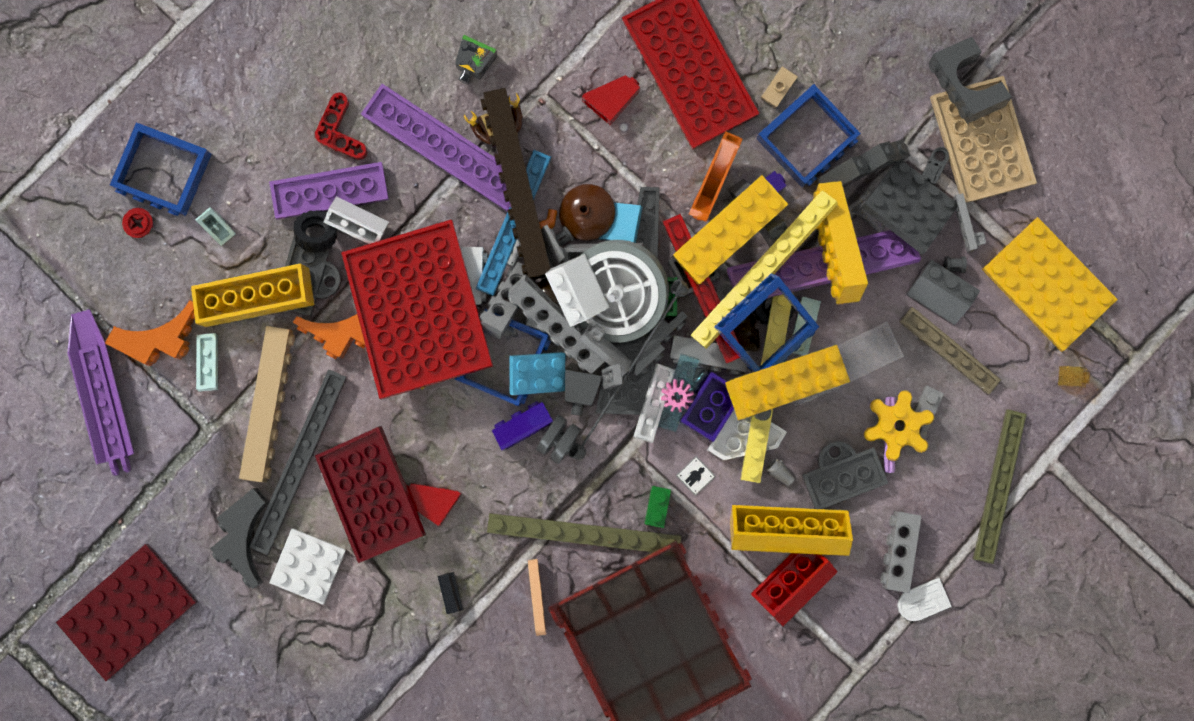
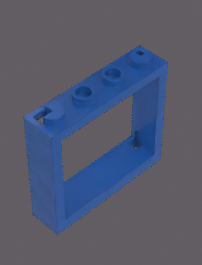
(828, 107)
(192, 182)
(748, 305)
(544, 345)

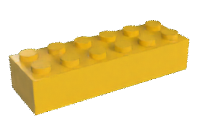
(730, 230)
(841, 248)
(252, 295)
(787, 382)
(790, 530)

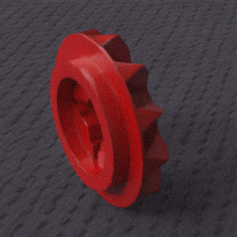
(139, 214)

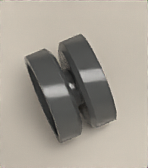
(558, 439)

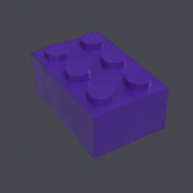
(709, 408)

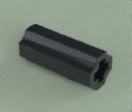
(450, 593)

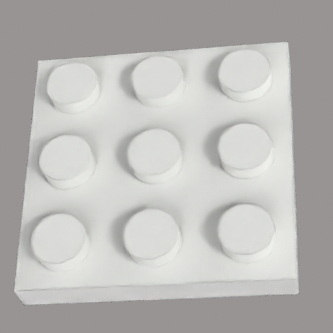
(307, 566)

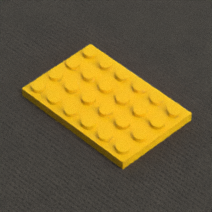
(1049, 284)

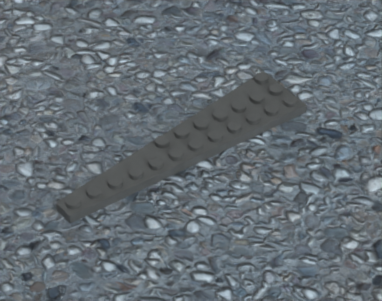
(634, 389)

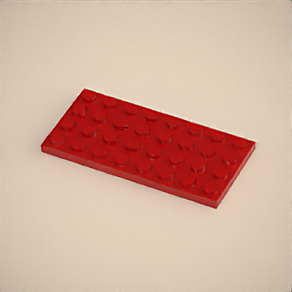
(690, 68)

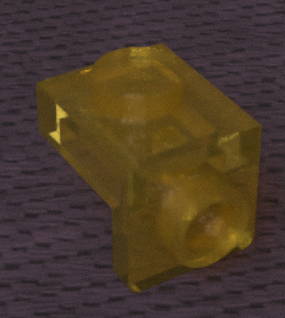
(1073, 376)

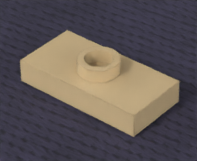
(779, 87)

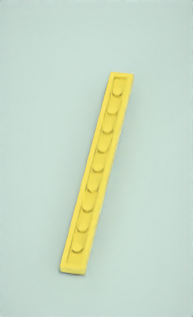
(767, 264)
(758, 429)

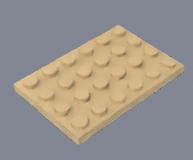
(987, 153)

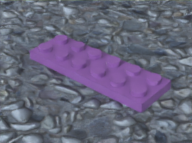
(317, 191)

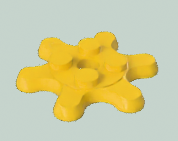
(885, 427)

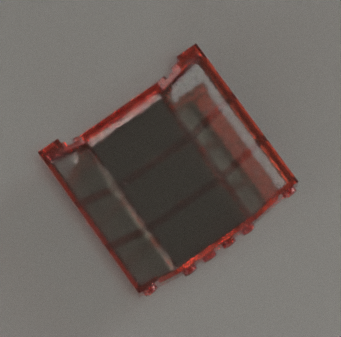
(651, 641)

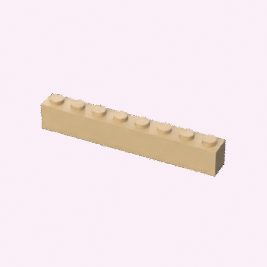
(266, 404)

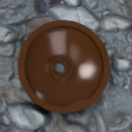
(595, 220)

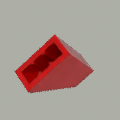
(612, 98)
(433, 501)

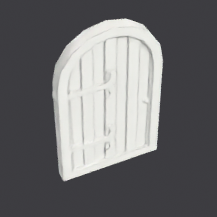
(923, 601)

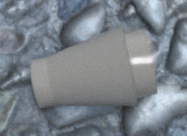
(780, 472)

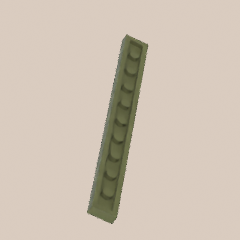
(578, 533)

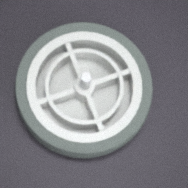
(632, 286)

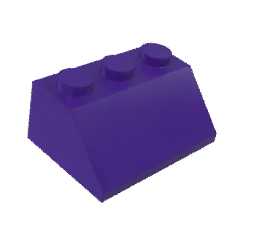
(522, 425)

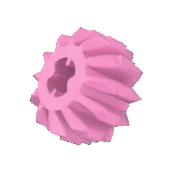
(672, 400)

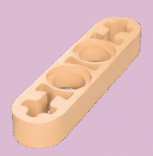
(537, 600)

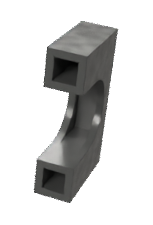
(970, 103)

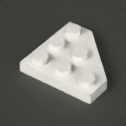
(733, 438)

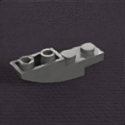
(654, 349)

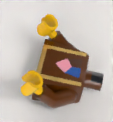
(480, 129)

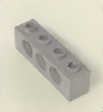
(494, 324)
(906, 562)

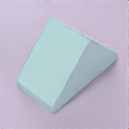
(215, 226)

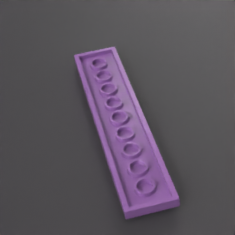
(436, 143)
(807, 269)

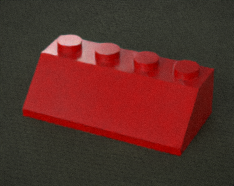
(793, 584)

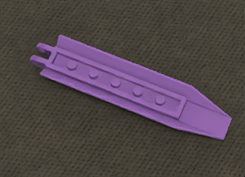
(98, 393)

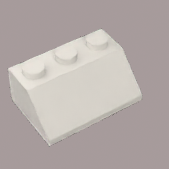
(577, 290)

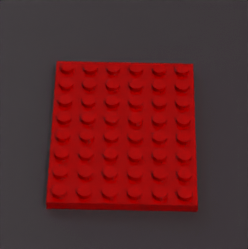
(416, 309)

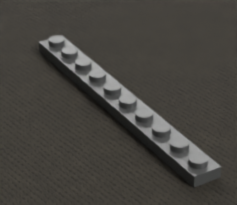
(298, 462)

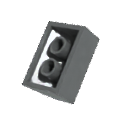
(942, 292)

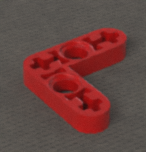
(333, 135)

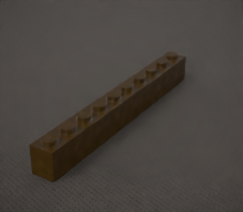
(516, 183)

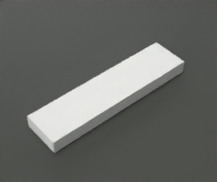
(653, 405)

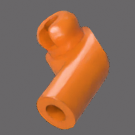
(551, 219)

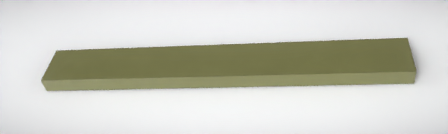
(999, 486)

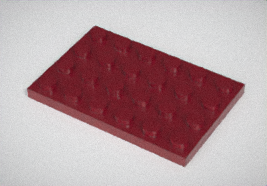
(370, 494)
(126, 612)

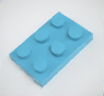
(537, 373)

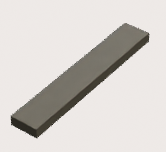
(950, 350)

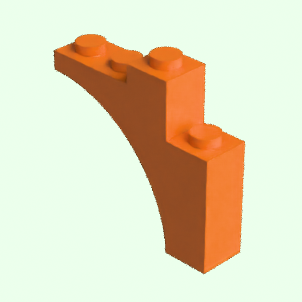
(715, 176)
(337, 334)
(147, 344)

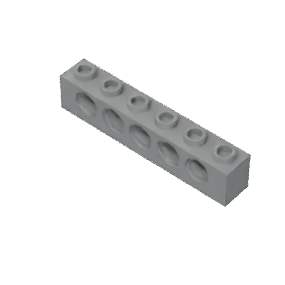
(527, 288)

